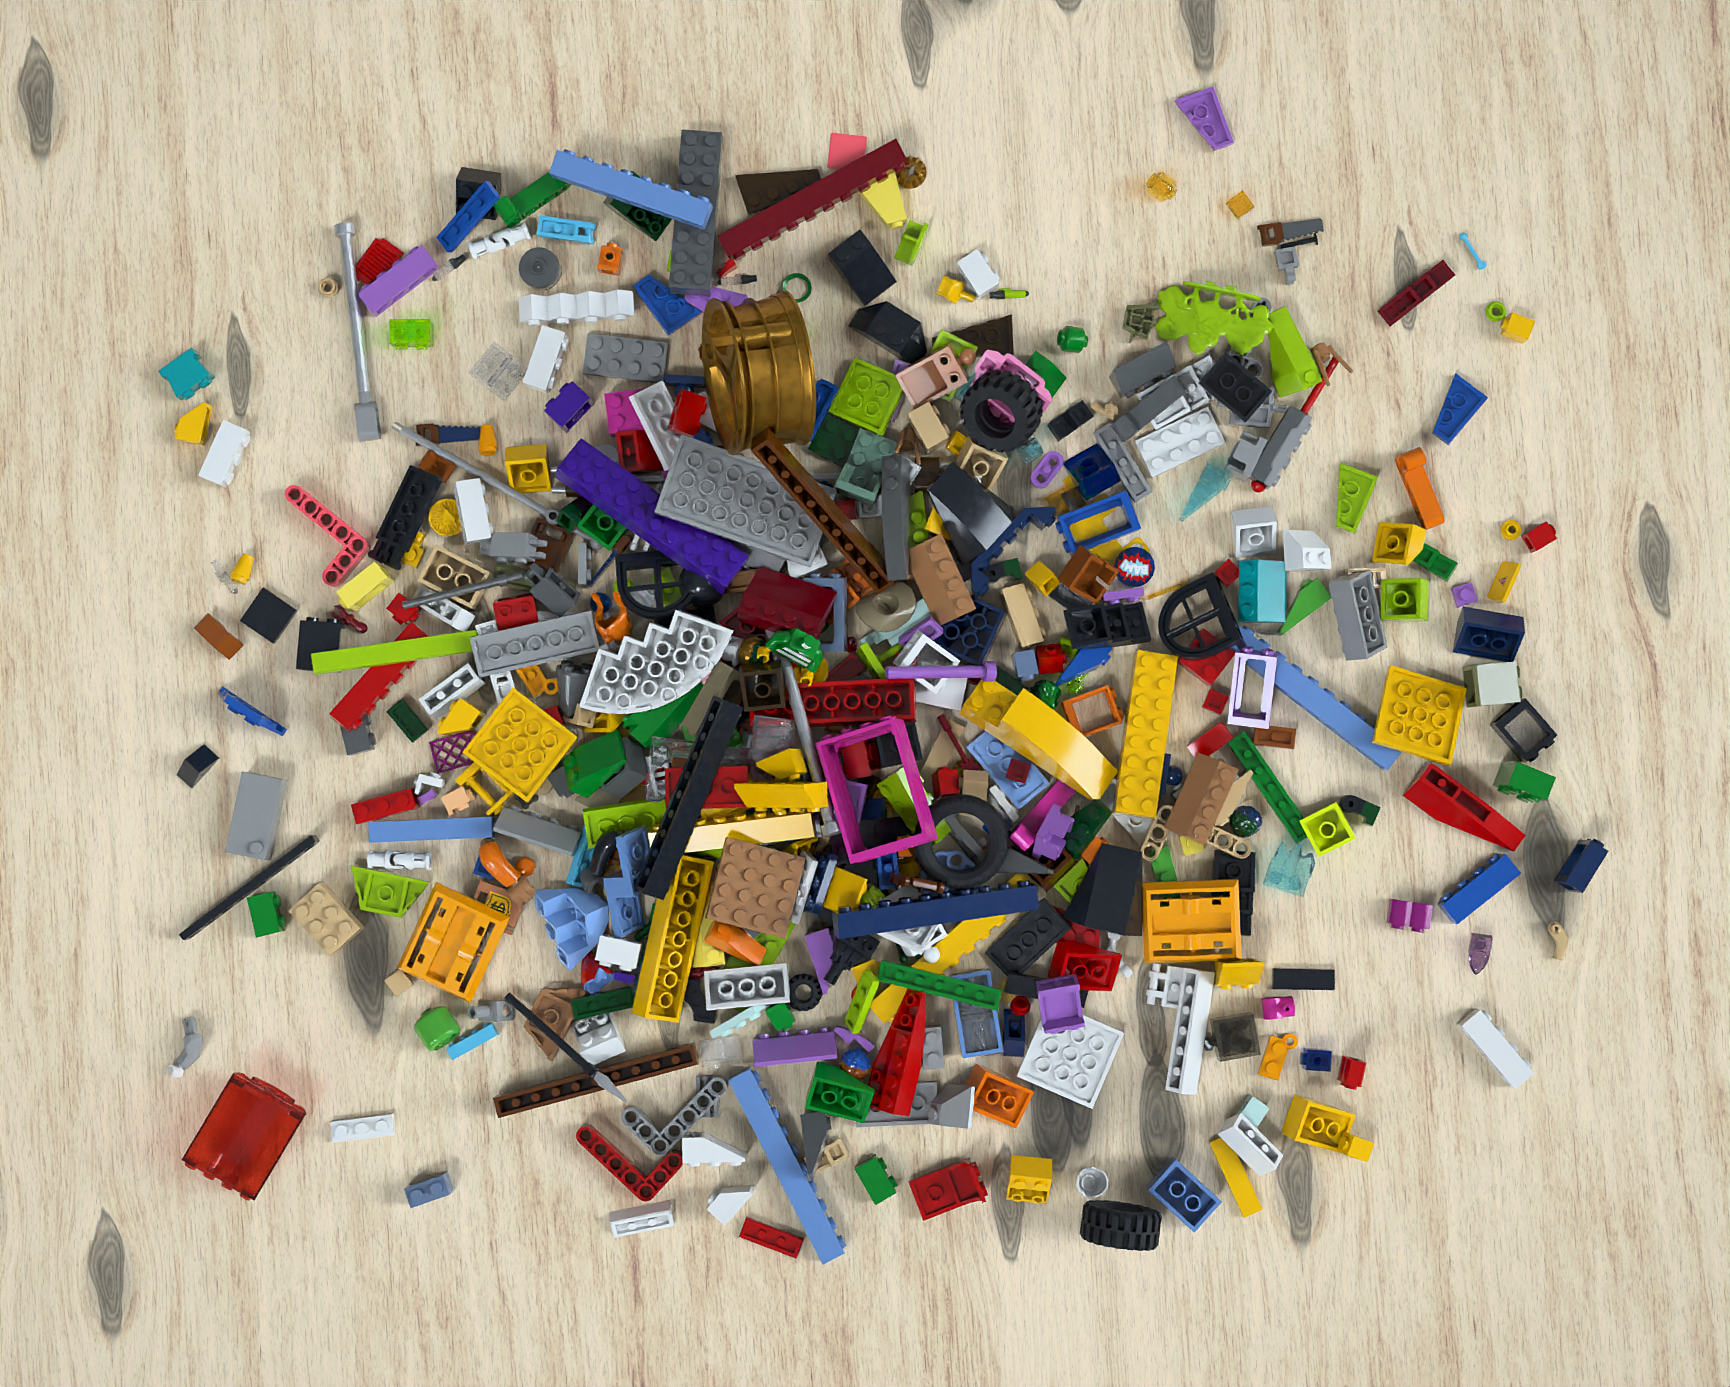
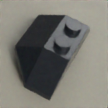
(891, 330)

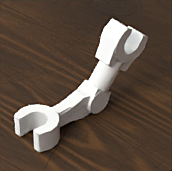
(1112, 947)

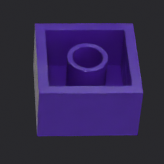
(568, 406)

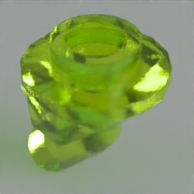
(1076, 685)

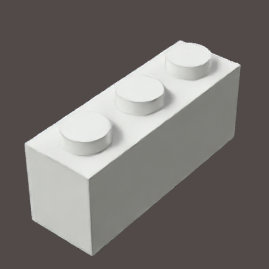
(546, 359)
(225, 454)
(472, 511)
(457, 686)
(1250, 1144)

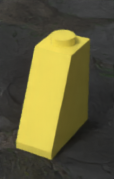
(886, 202)

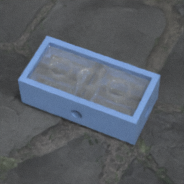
(977, 1025)

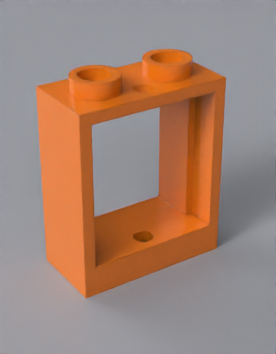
(1110, 696)

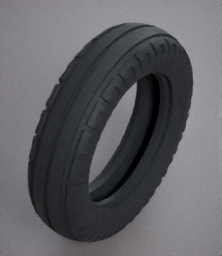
(988, 866)

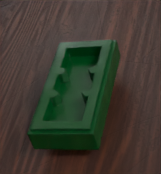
(407, 720)

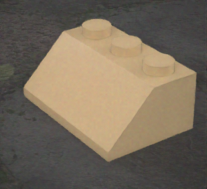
(1022, 615)

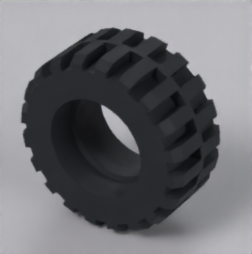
(1016, 395)
(1120, 1225)

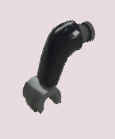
(602, 852)

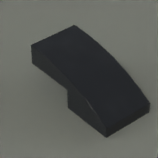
(1070, 421)

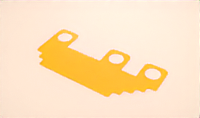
(1094, 526)

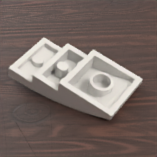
(1191, 400)

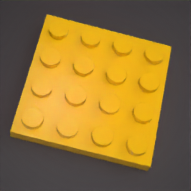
(1419, 715)
(520, 744)

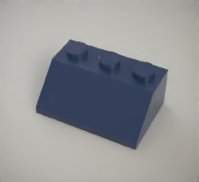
(1488, 634)

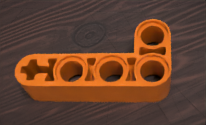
(1419, 488)

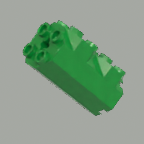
(661, 720)

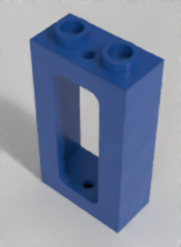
(1119, 500)

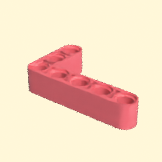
(333, 529)

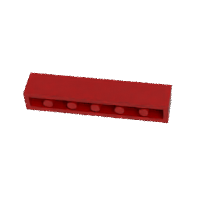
(372, 687)

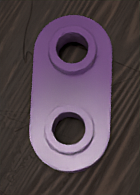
(1046, 469)

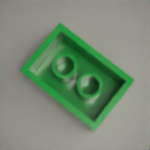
(1523, 781)

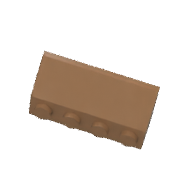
(939, 580)
(1201, 798)

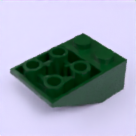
(644, 220)

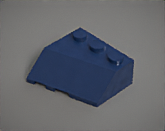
(972, 634)

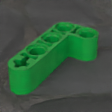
(529, 200)

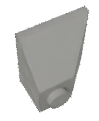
(953, 1107)

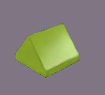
(1066, 646)

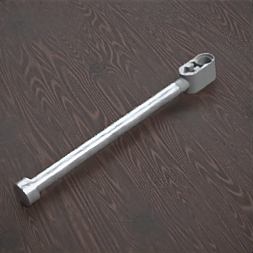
(366, 410)
(831, 826)

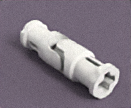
(495, 242)
(400, 859)

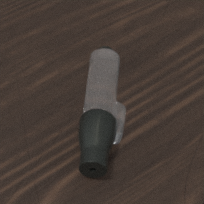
(449, 266)
(740, 278)

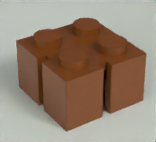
(1082, 571)

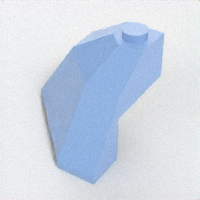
(573, 921)

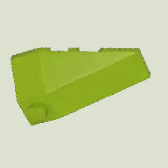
(1290, 359)

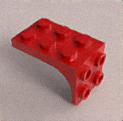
(948, 1188)

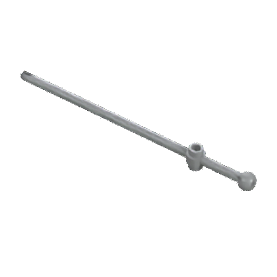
(491, 480)

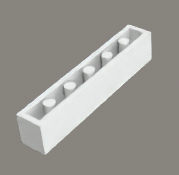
(1190, 1031)

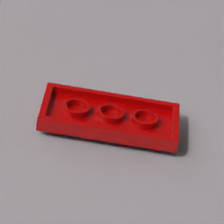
(722, 791)

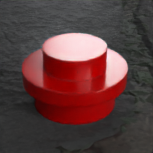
(1020, 1005)

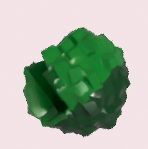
(1046, 692)

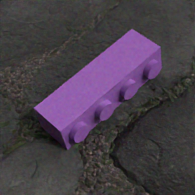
(398, 281)

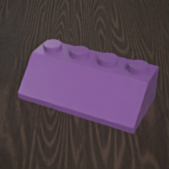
(794, 1048)

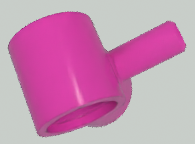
(1277, 1007)

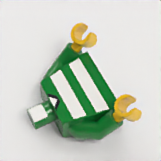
(796, 647)

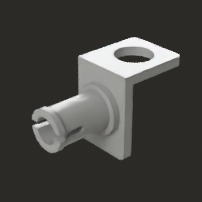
(491, 1011)

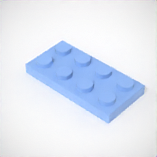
(995, 758)

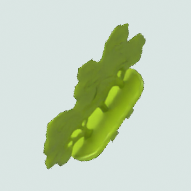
(1207, 320)

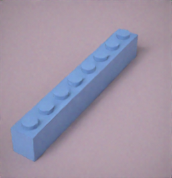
(631, 189)

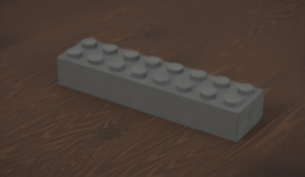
(693, 247)

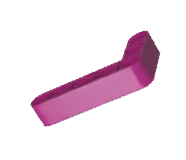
(1026, 830)

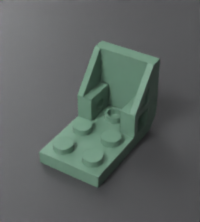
(863, 471)

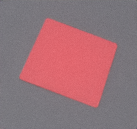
(845, 149)

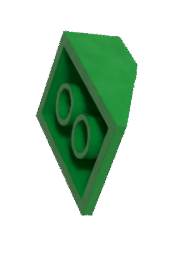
(594, 763)
(838, 1093)

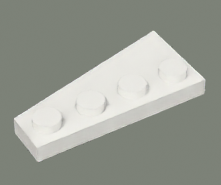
(1134, 826)

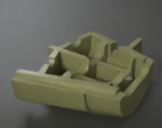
(1139, 319)

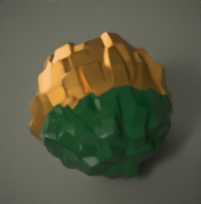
(749, 648)

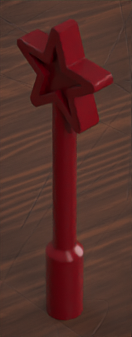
(968, 765)

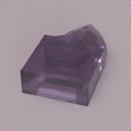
(1479, 951)

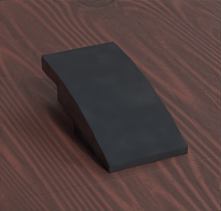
(1107, 625)
(1243, 869)

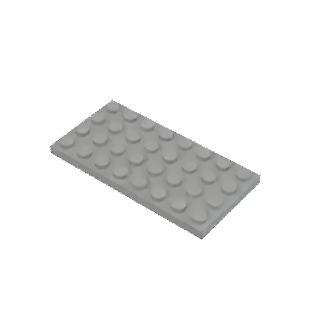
(737, 501)

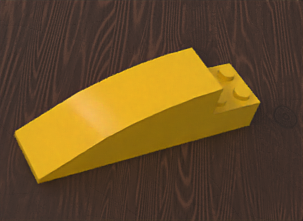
(1040, 736)

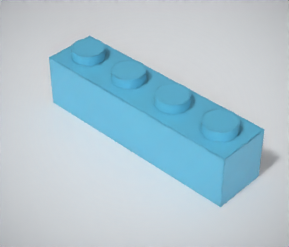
(468, 1043)

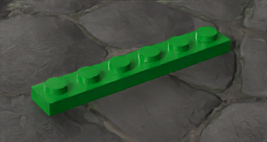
(1268, 785)
(939, 985)

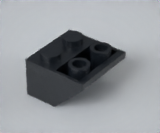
(469, 181)

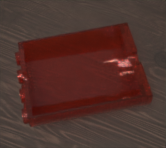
(244, 1134)

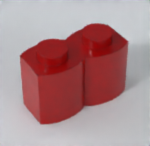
(1351, 1072)

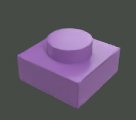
(1464, 594)

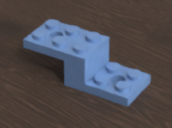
(619, 886)

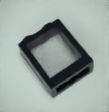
(1524, 730)

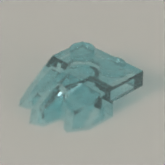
(1290, 869)

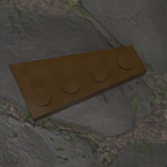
(767, 189)
(992, 335)

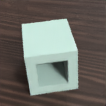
(1253, 1110)

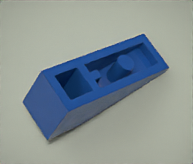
(1083, 663)

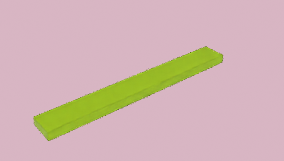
(392, 652)

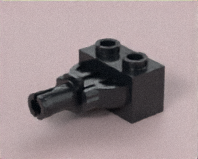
(848, 953)

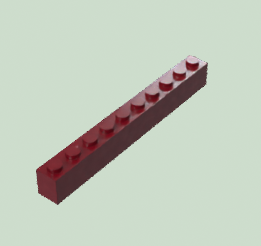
(813, 200)

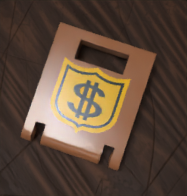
(501, 902)

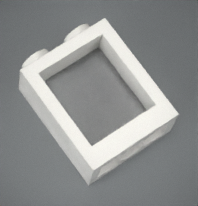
(925, 652)

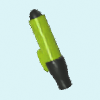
(1006, 293)

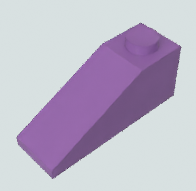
(821, 948)

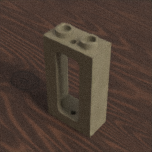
(723, 683)

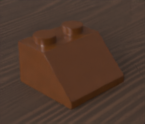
(1060, 866)

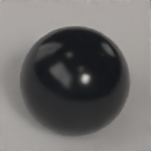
(705, 592)

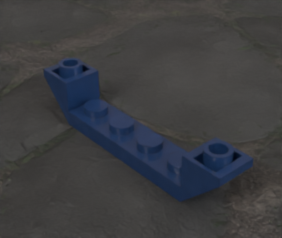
(1038, 516)

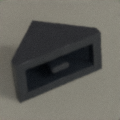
(197, 765)

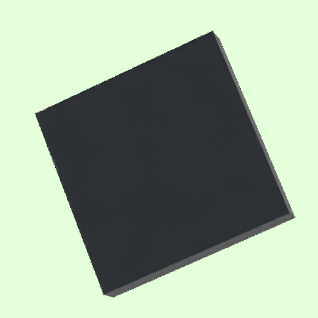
(268, 615)

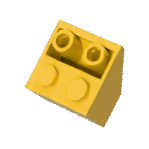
(462, 718)
(1029, 1179)

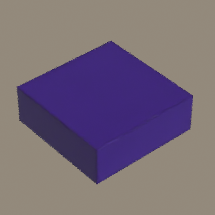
(624, 977)

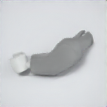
(192, 1048)

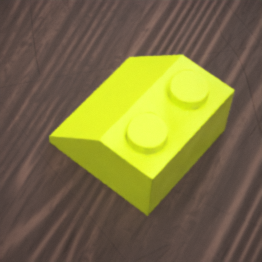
(1327, 829)

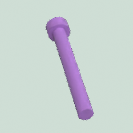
(986, 671)

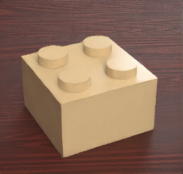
(928, 428)

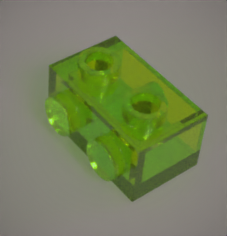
(411, 333)

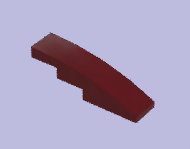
(1416, 293)

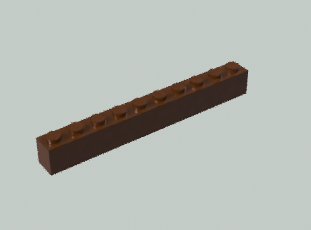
(821, 509)
(582, 1084)

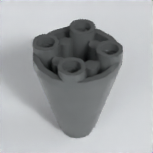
(571, 685)

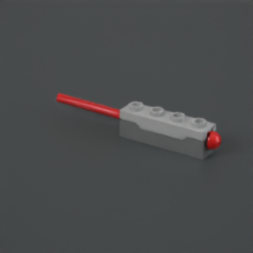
(1286, 439)

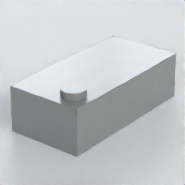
(256, 816)

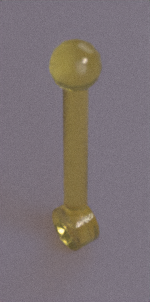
(1182, 583)

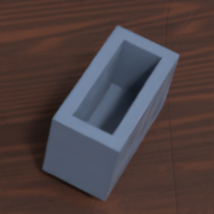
(1025, 665)
(428, 1189)

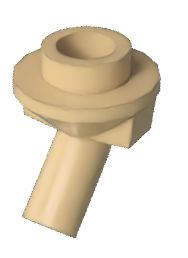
(1110, 409)

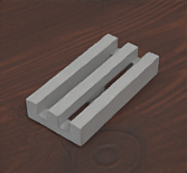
(698, 1088)

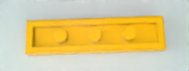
(1235, 1177)

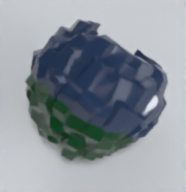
(1245, 821)

